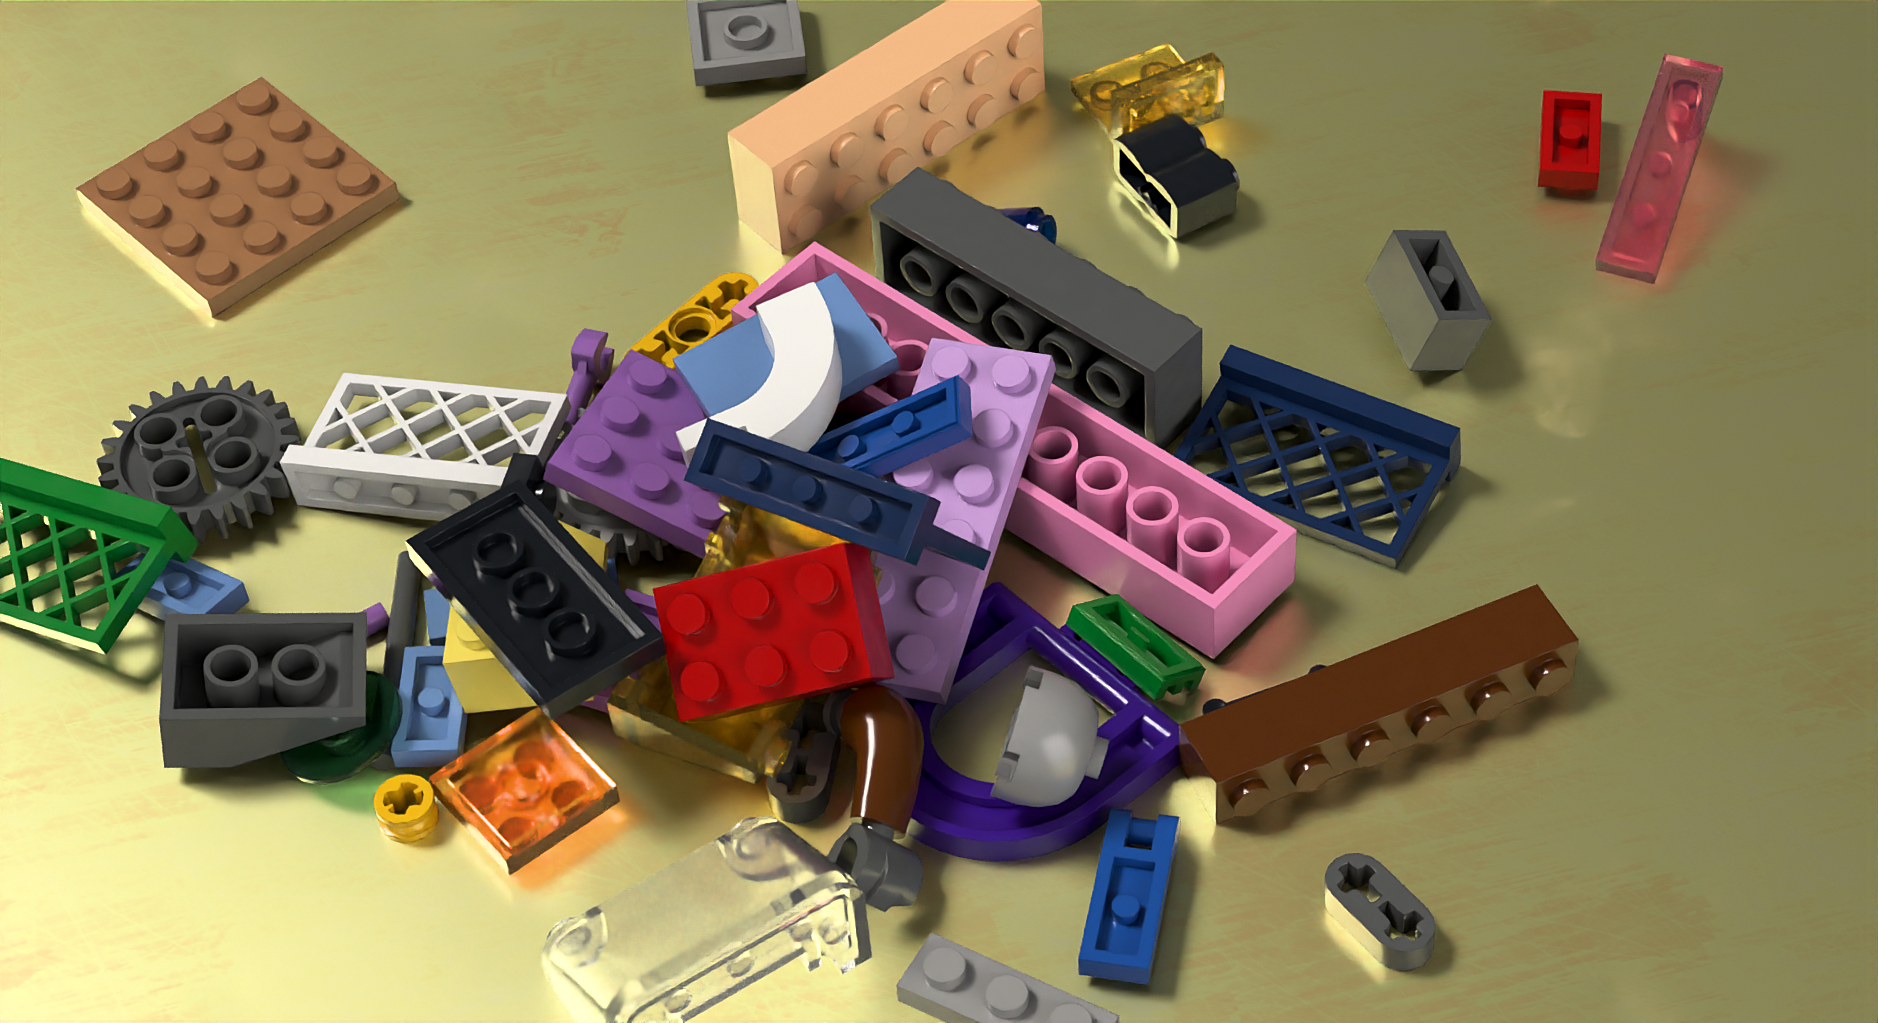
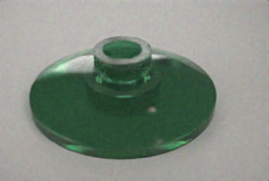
(354, 750)

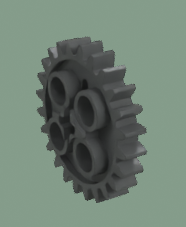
(242, 442)

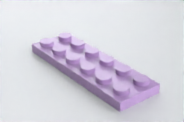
(934, 604)

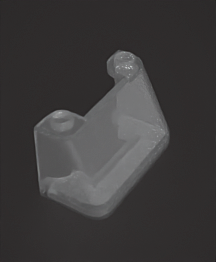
(708, 929)

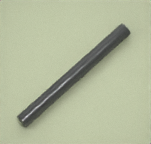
(400, 630)

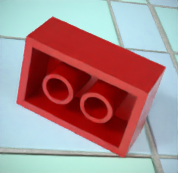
(773, 632)

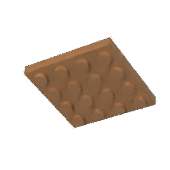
(237, 195)

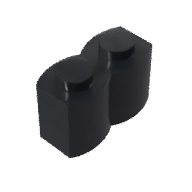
(1175, 174)

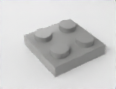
(745, 40)

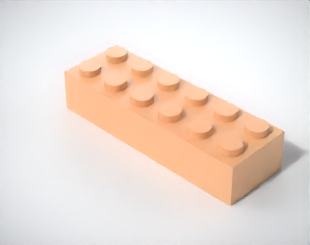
(884, 115)

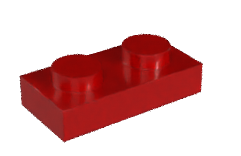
(1570, 140)

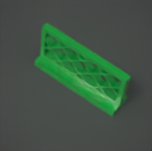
(76, 514)

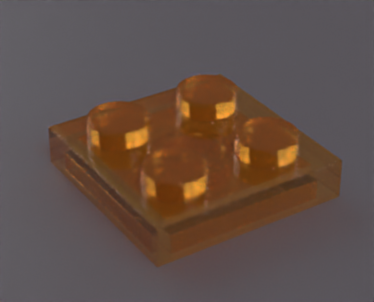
(524, 790)

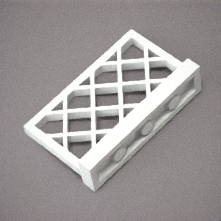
(416, 481)

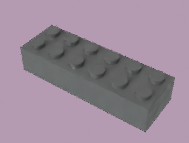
(1034, 297)

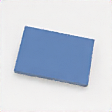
(739, 361)

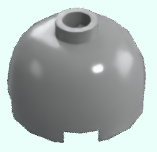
(1049, 742)

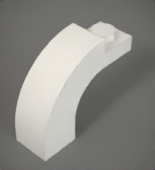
(804, 380)

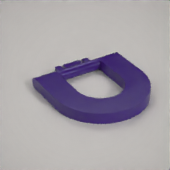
(959, 813)

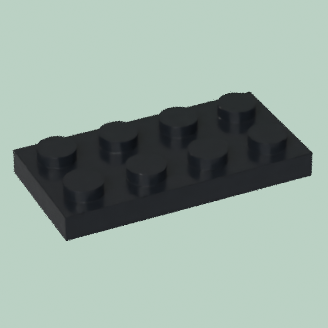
(536, 598)

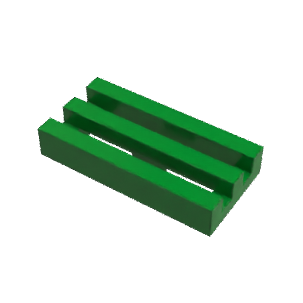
(1135, 646)

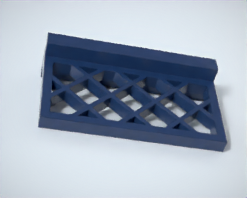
(1345, 419)
(824, 496)

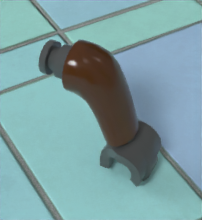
(889, 754)

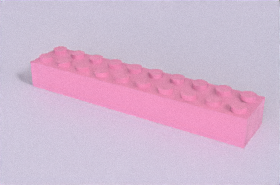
(1092, 487)

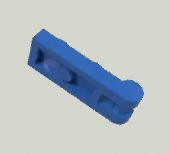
(1128, 897)

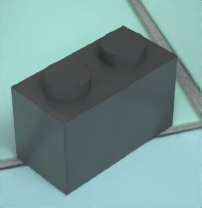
(1427, 300)

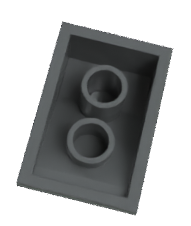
(258, 684)

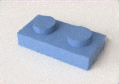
(191, 590)
(432, 716)

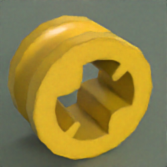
(417, 820)

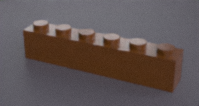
(1377, 704)

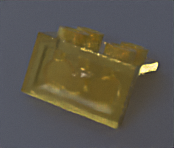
(1151, 87)

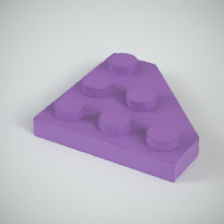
(630, 458)

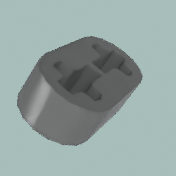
(817, 764)
(1387, 905)

